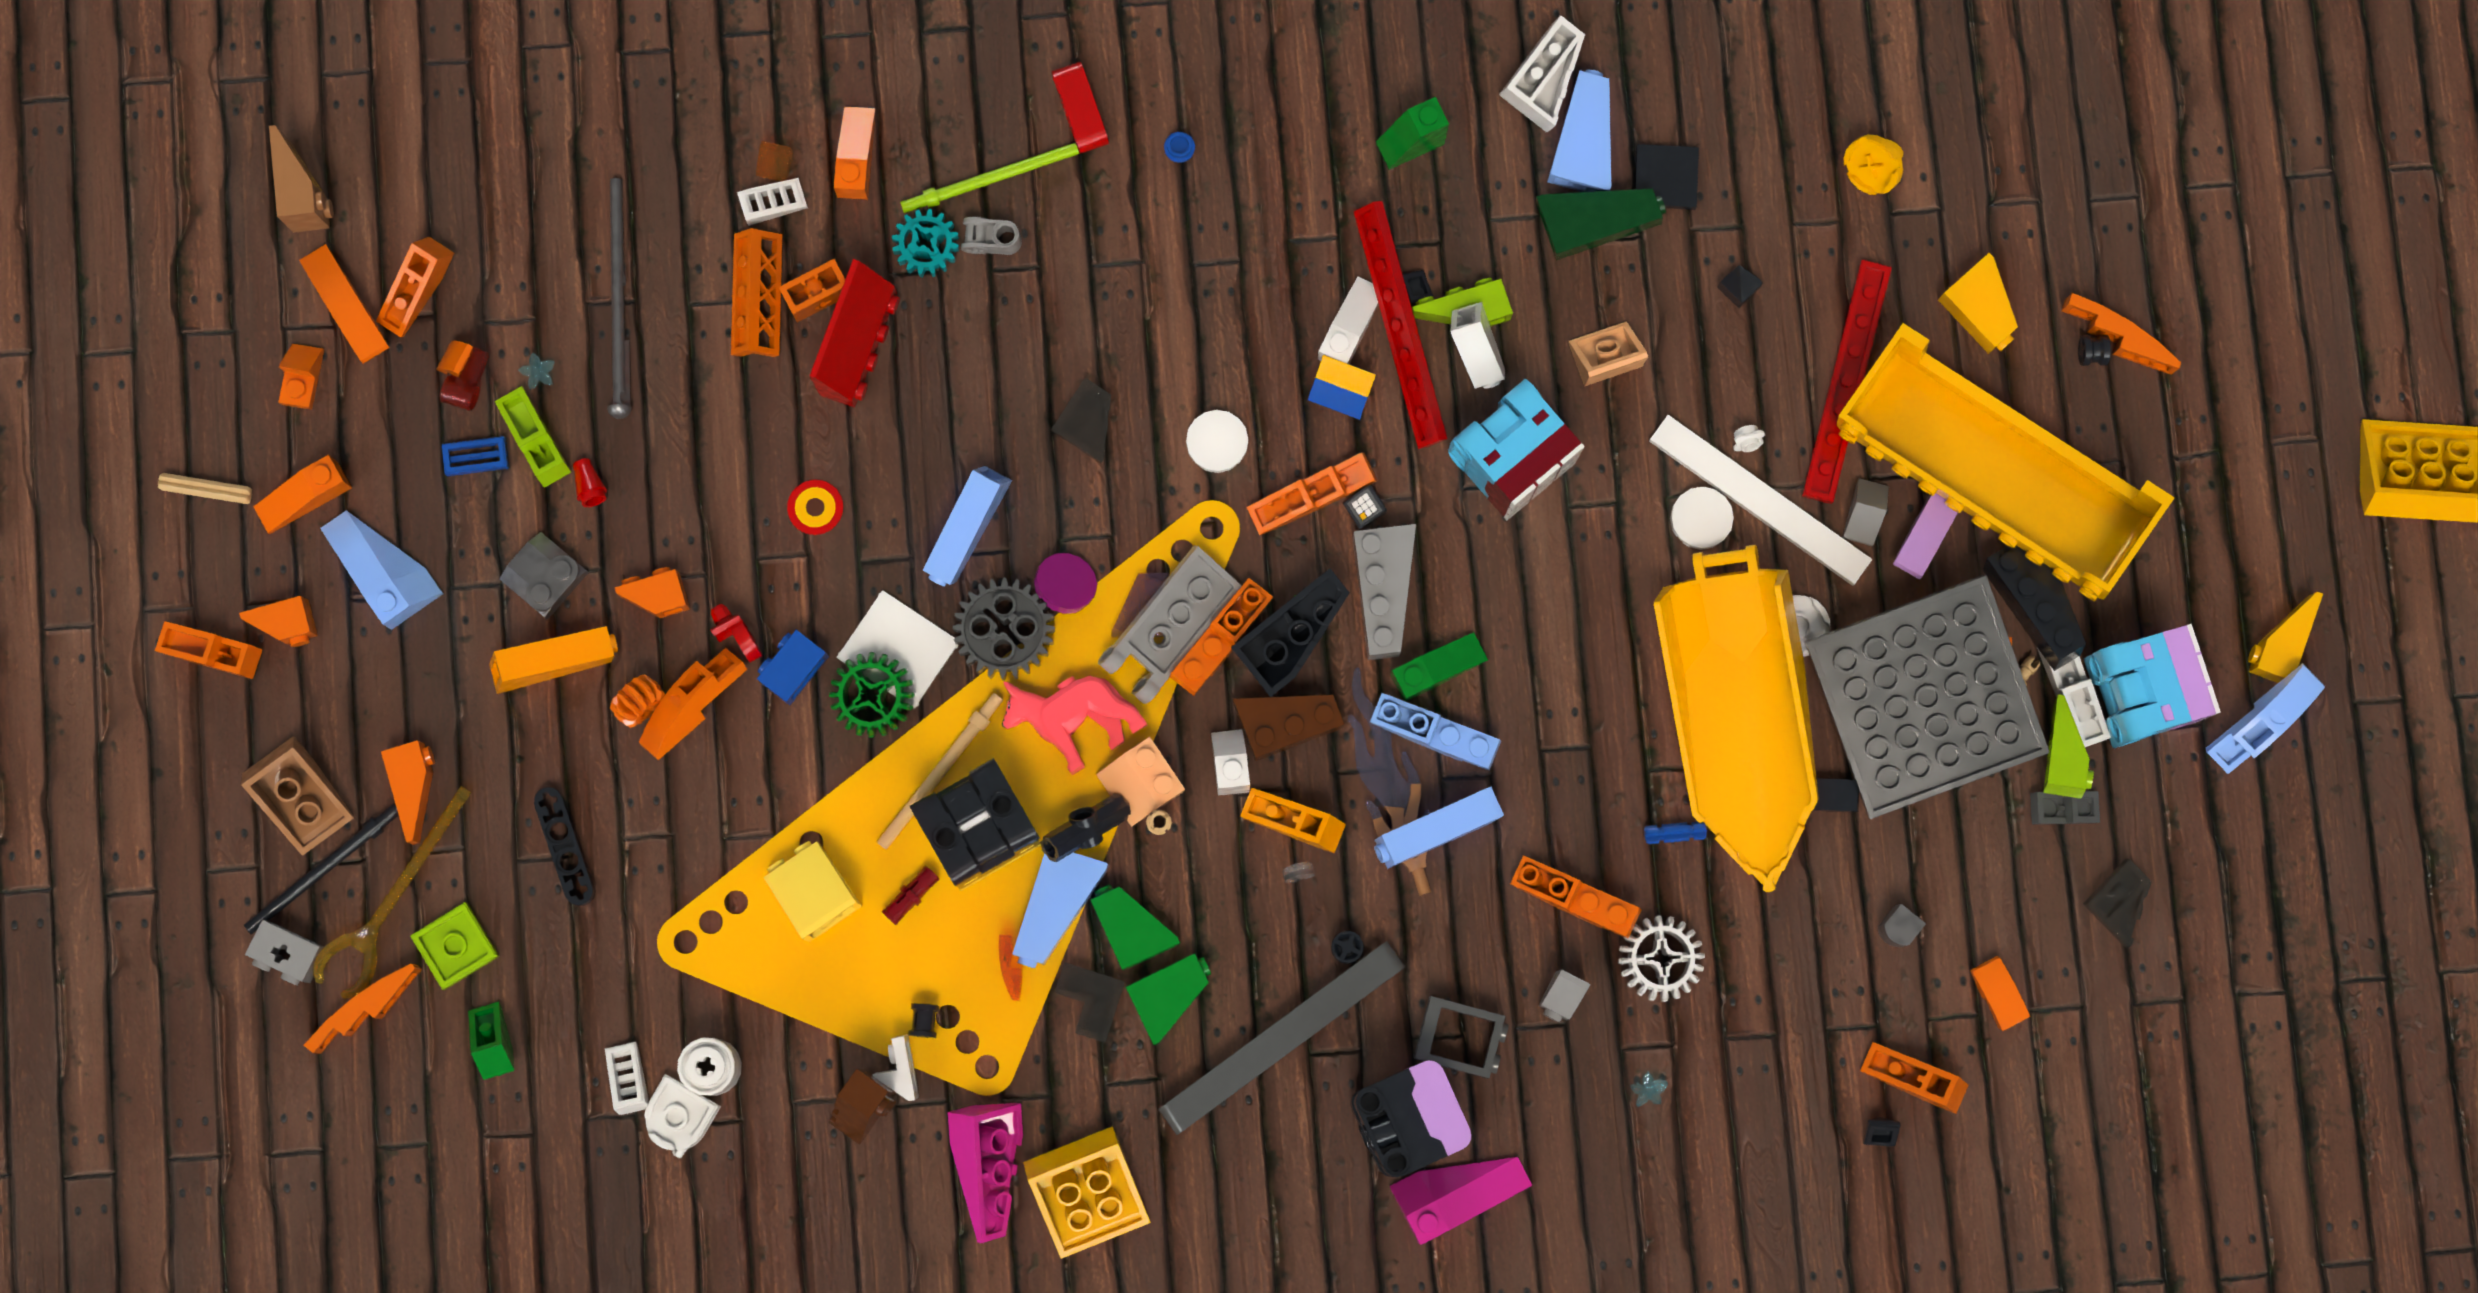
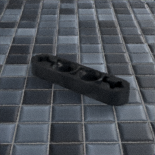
(567, 845)

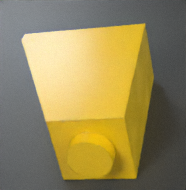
(1982, 305)

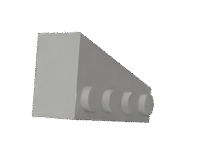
(1383, 578)

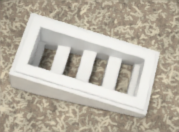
(769, 190)
(630, 1105)

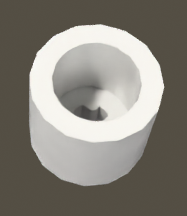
(722, 1055)

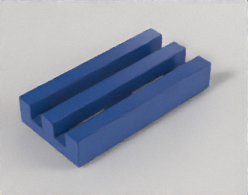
(475, 468)

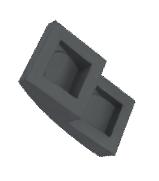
(2057, 809)

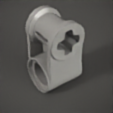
(983, 236)

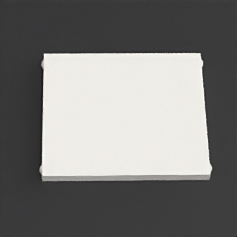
(903, 636)

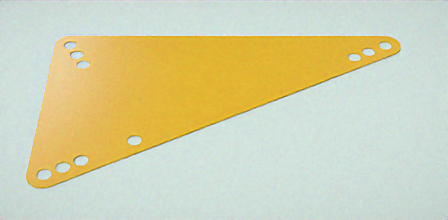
(946, 949)

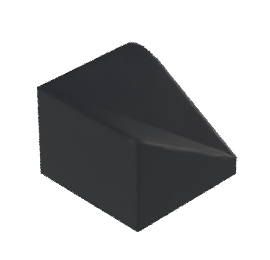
(1739, 285)

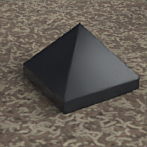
(1881, 1132)

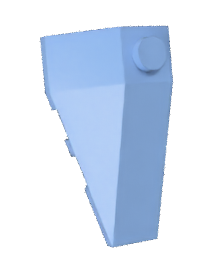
(382, 572)

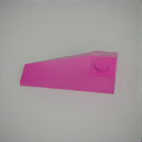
(984, 1154)

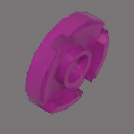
(1065, 583)

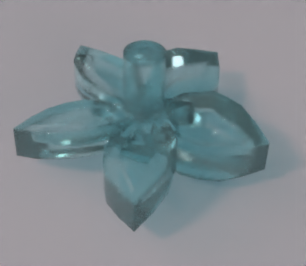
(537, 371)
(1650, 1090)

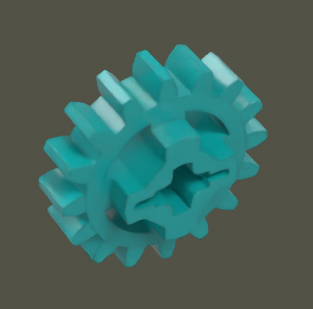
(916, 251)

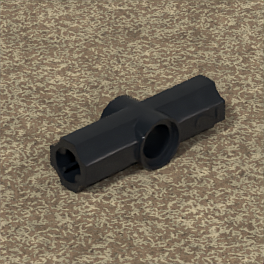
(1085, 827)

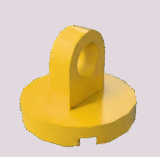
(1874, 164)

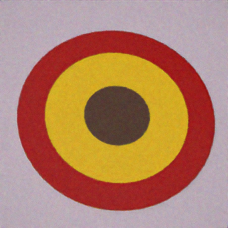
(815, 507)

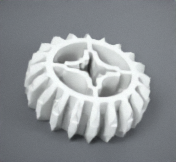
(1661, 973)

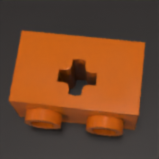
(813, 290)

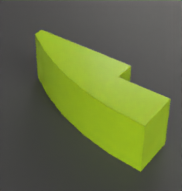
(532, 437)

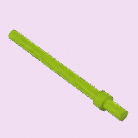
(933, 197)

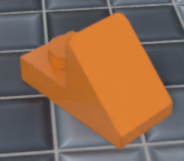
(301, 375)

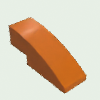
(208, 650)

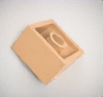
(1142, 780)

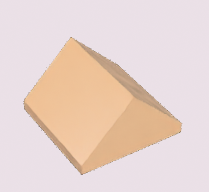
(1607, 353)

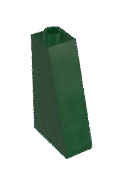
(1596, 218)

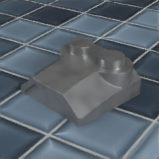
(543, 575)

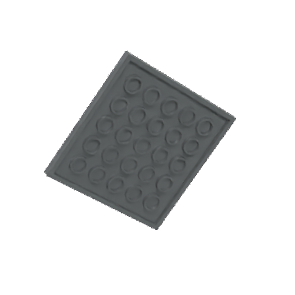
(1927, 696)

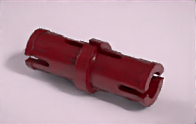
(910, 895)

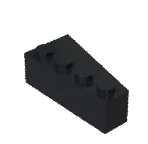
(2037, 603)

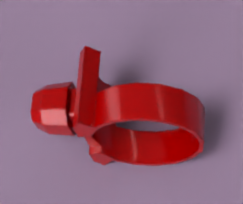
(733, 625)

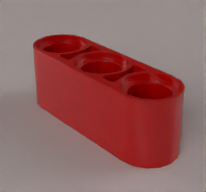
(1080, 107)

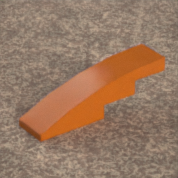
(344, 304)
(2130, 340)
(1311, 493)
(372, 1001)

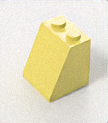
(811, 891)

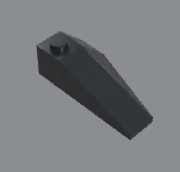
(1287, 638)

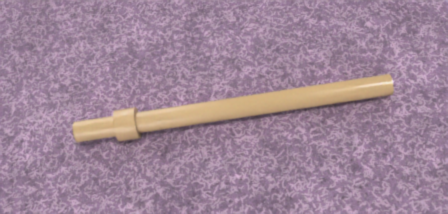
(978, 722)

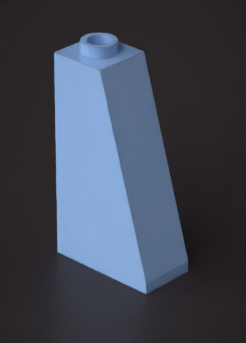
(1584, 145)
(966, 525)
(1438, 828)
(1055, 903)

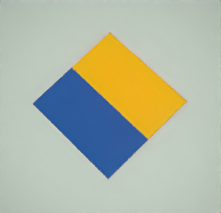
(1341, 387)

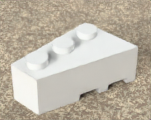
(1545, 73)

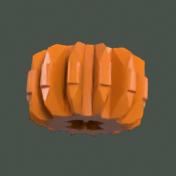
(637, 700)

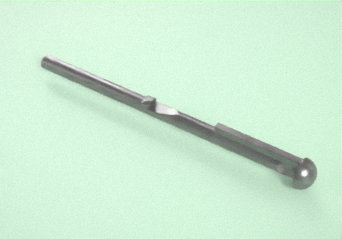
(620, 347)

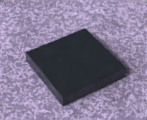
(1670, 173)

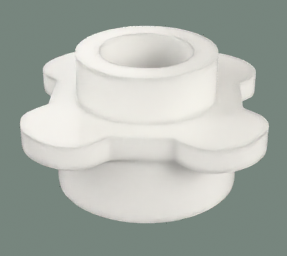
(1748, 438)

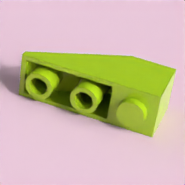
(1487, 291)

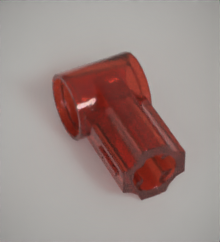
(465, 390)

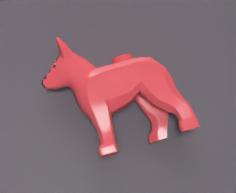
(1066, 710)

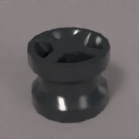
(2094, 350)
(1349, 943)

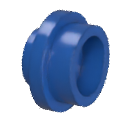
(1179, 147)

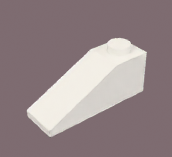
(1350, 322)

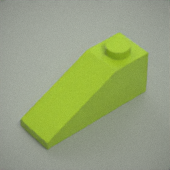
(2068, 761)

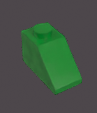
(490, 1041)

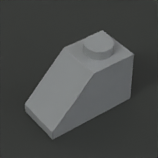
(1563, 996)

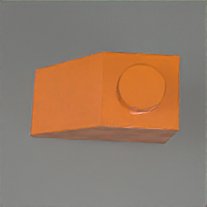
(285, 620)

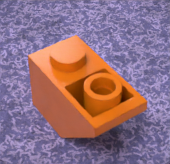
(658, 594)

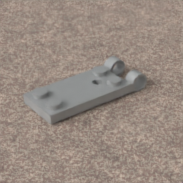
(1178, 610)

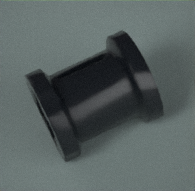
(923, 1020)

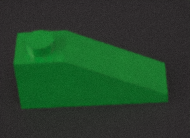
(1438, 666)

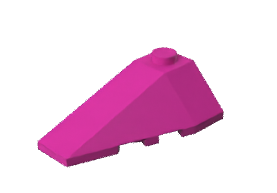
(1452, 1195)

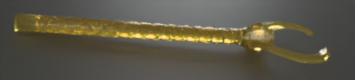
(365, 937)

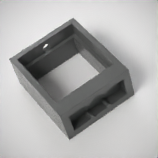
(1428, 1029)

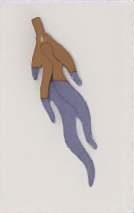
(1386, 783)

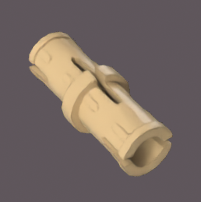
(1167, 822)

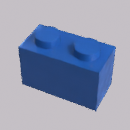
(792, 666)

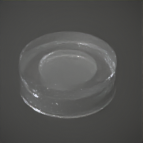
(1298, 872)

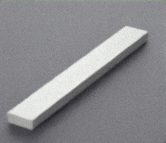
(1760, 500)

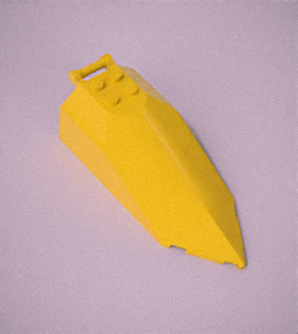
(1741, 708)

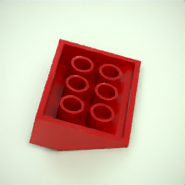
(854, 335)

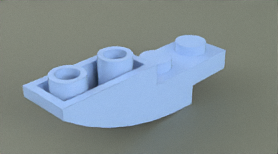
(2268, 719)
(1435, 732)

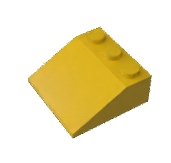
(1086, 1192)

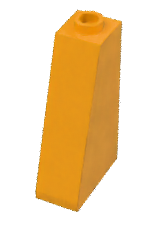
(551, 658)

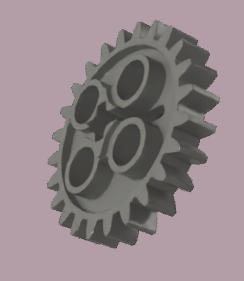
(983, 647)

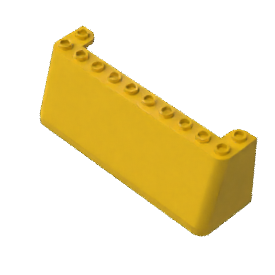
(2000, 467)

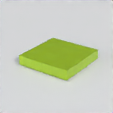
(454, 946)

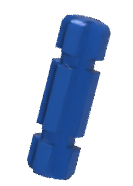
(1675, 832)

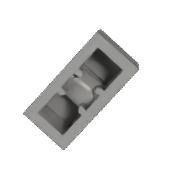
(266, 948)

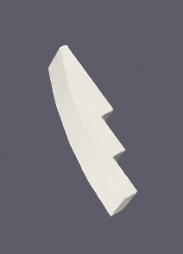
(2081, 698)

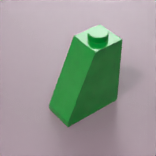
(1414, 133)
(1130, 927)
(1168, 994)

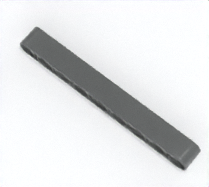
(1281, 1038)

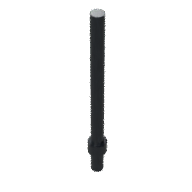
(371, 829)

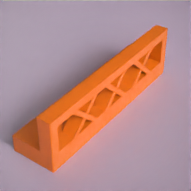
(746, 296)

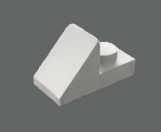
(903, 1078)

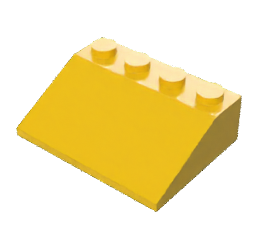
(2419, 470)

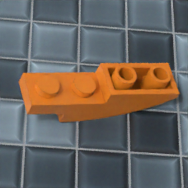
(1221, 635)
(682, 704)
(1575, 897)

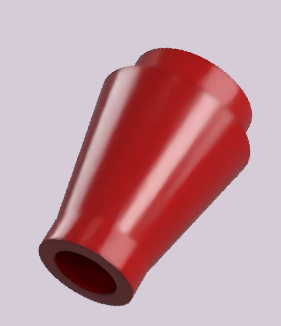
(589, 486)

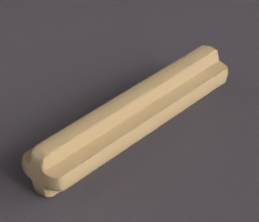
(205, 488)

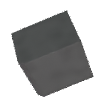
(1900, 926)

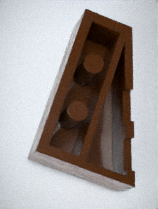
(1286, 722)
(861, 1105)

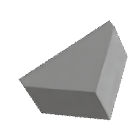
(1866, 512)

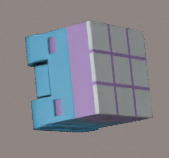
(2152, 685)

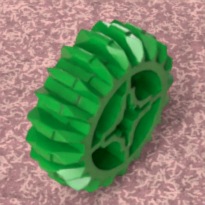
(855, 672)

